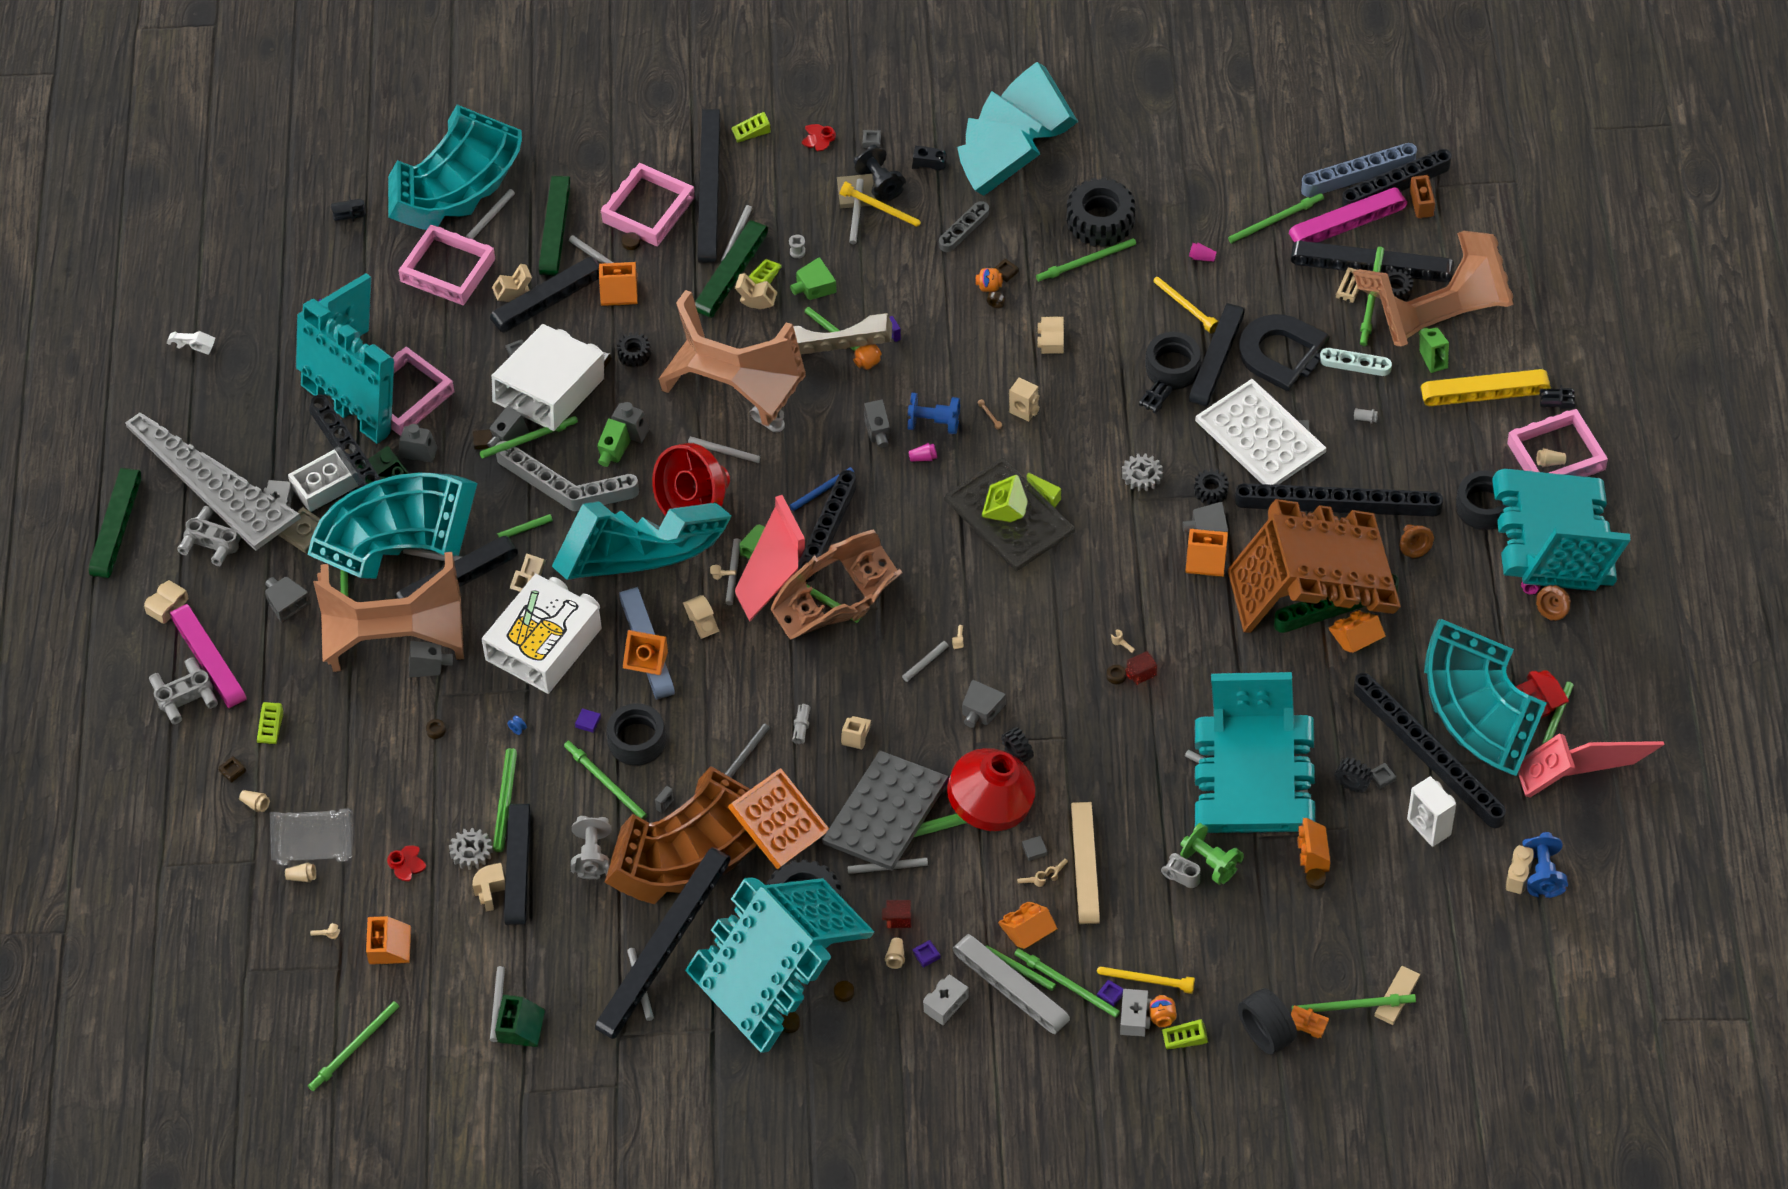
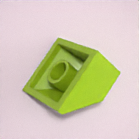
(1005, 500)

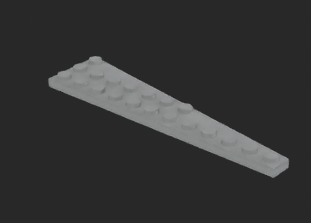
(241, 505)

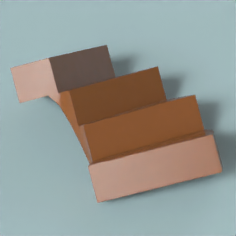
(667, 852)

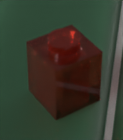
(1141, 668)
(897, 913)

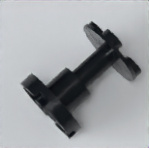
(886, 184)

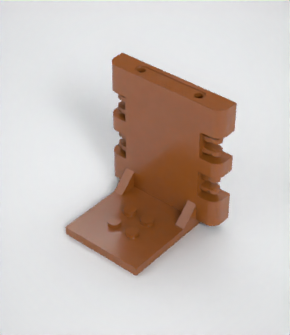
(1312, 561)

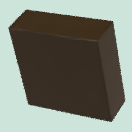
(1007, 269)
(481, 438)
(232, 769)

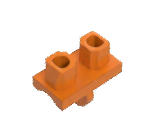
(1309, 1021)

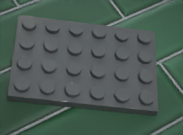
(885, 810)

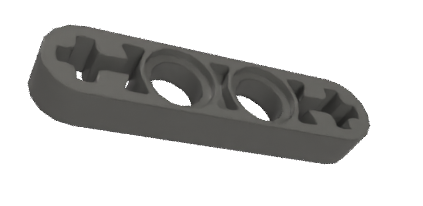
(960, 224)

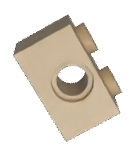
(1024, 399)

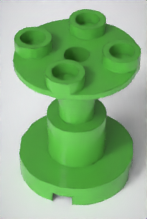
(1222, 862)

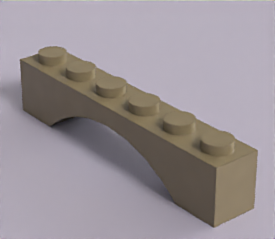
(872, 330)

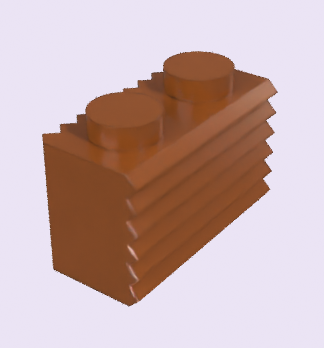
(1422, 196)

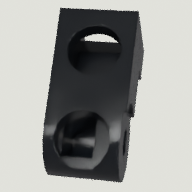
(928, 158)

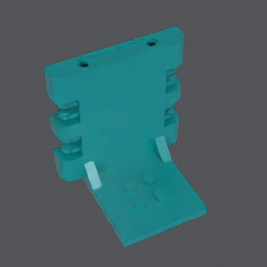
(339, 364)
(1557, 530)
(1254, 756)
(770, 949)

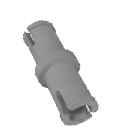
(801, 724)

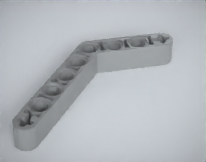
(561, 489)

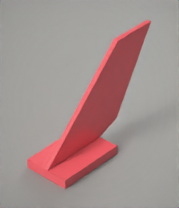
(772, 560)
(1555, 760)

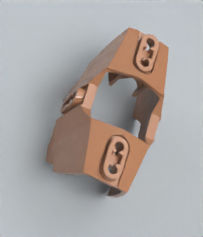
(857, 555)

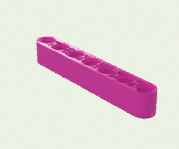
(1349, 217)
(208, 656)

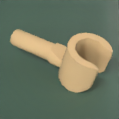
(717, 573)
(958, 641)
(1120, 641)
(1055, 870)
(1038, 882)
(332, 931)

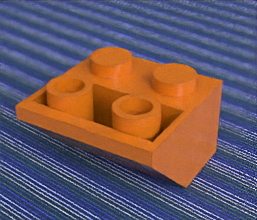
(618, 283)
(1206, 552)
(1357, 631)
(1313, 846)
(1028, 924)
(387, 941)

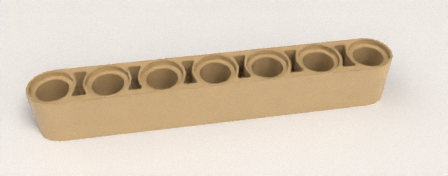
(1085, 863)

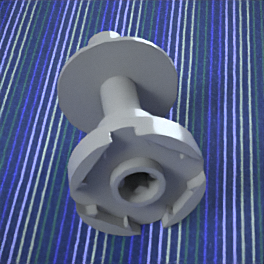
(591, 862)

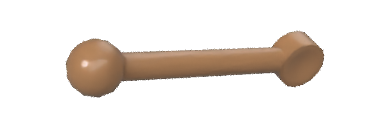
(998, 425)

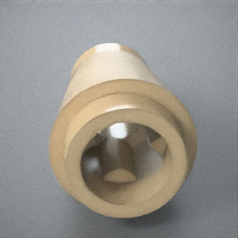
(1550, 458)
(255, 800)
(303, 872)
(895, 954)

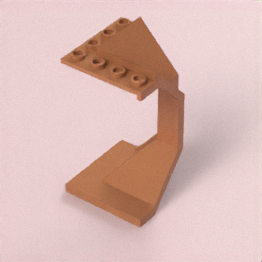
(1474, 286)
(760, 372)
(428, 614)

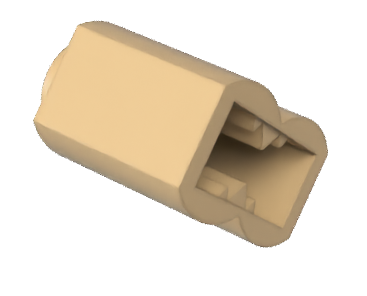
(1051, 335)
(168, 598)
(1519, 869)

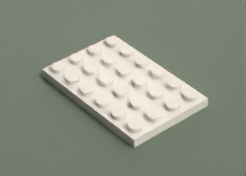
(1260, 434)

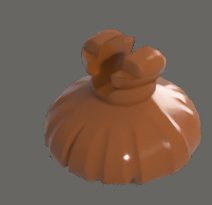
(1416, 541)
(1550, 606)

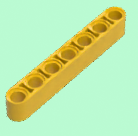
(1484, 387)

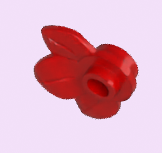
(819, 136)
(408, 863)

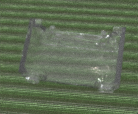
(311, 835)

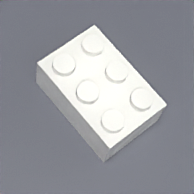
(322, 481)
(1431, 811)

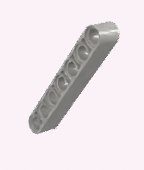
(1011, 984)

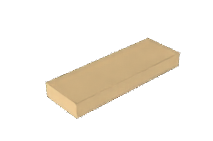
(1402, 985)

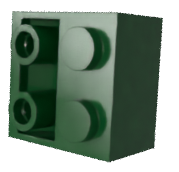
(385, 464)
(519, 1021)

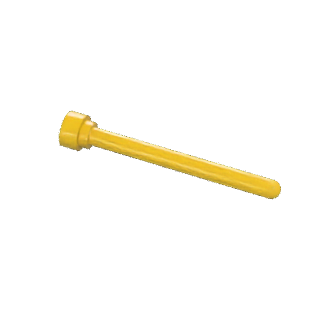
(848, 190)
(1210, 324)
(1185, 984)

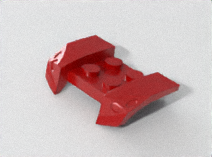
(1545, 688)

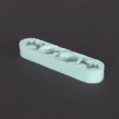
(1355, 364)

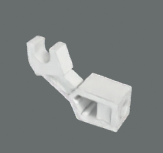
(197, 341)

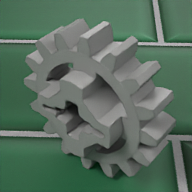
(1142, 472)
(471, 848)

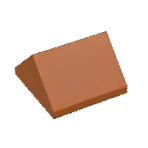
(645, 652)

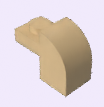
(510, 287)
(755, 295)
(530, 566)
(702, 615)
(855, 732)
(486, 881)

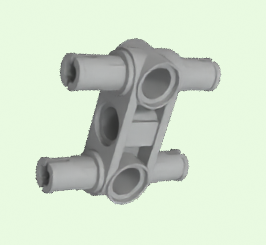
(209, 535)
(183, 690)

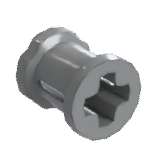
(797, 246)

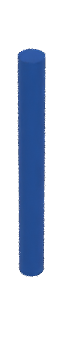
(816, 492)

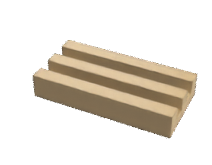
(1347, 295)

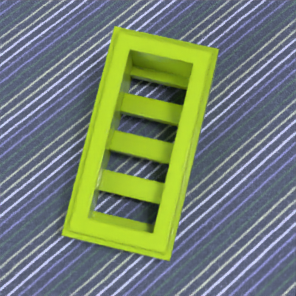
(762, 127)
(762, 274)
(1047, 490)
(272, 711)
(1184, 1028)

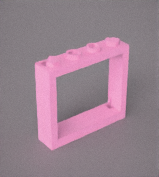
(668, 220)
(437, 286)
(429, 401)
(1584, 468)

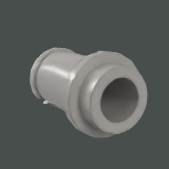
(1366, 415)

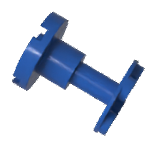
(941, 414)
(1546, 878)

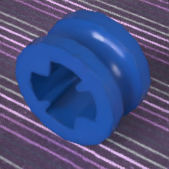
(517, 725)

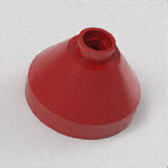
(688, 477)
(991, 789)

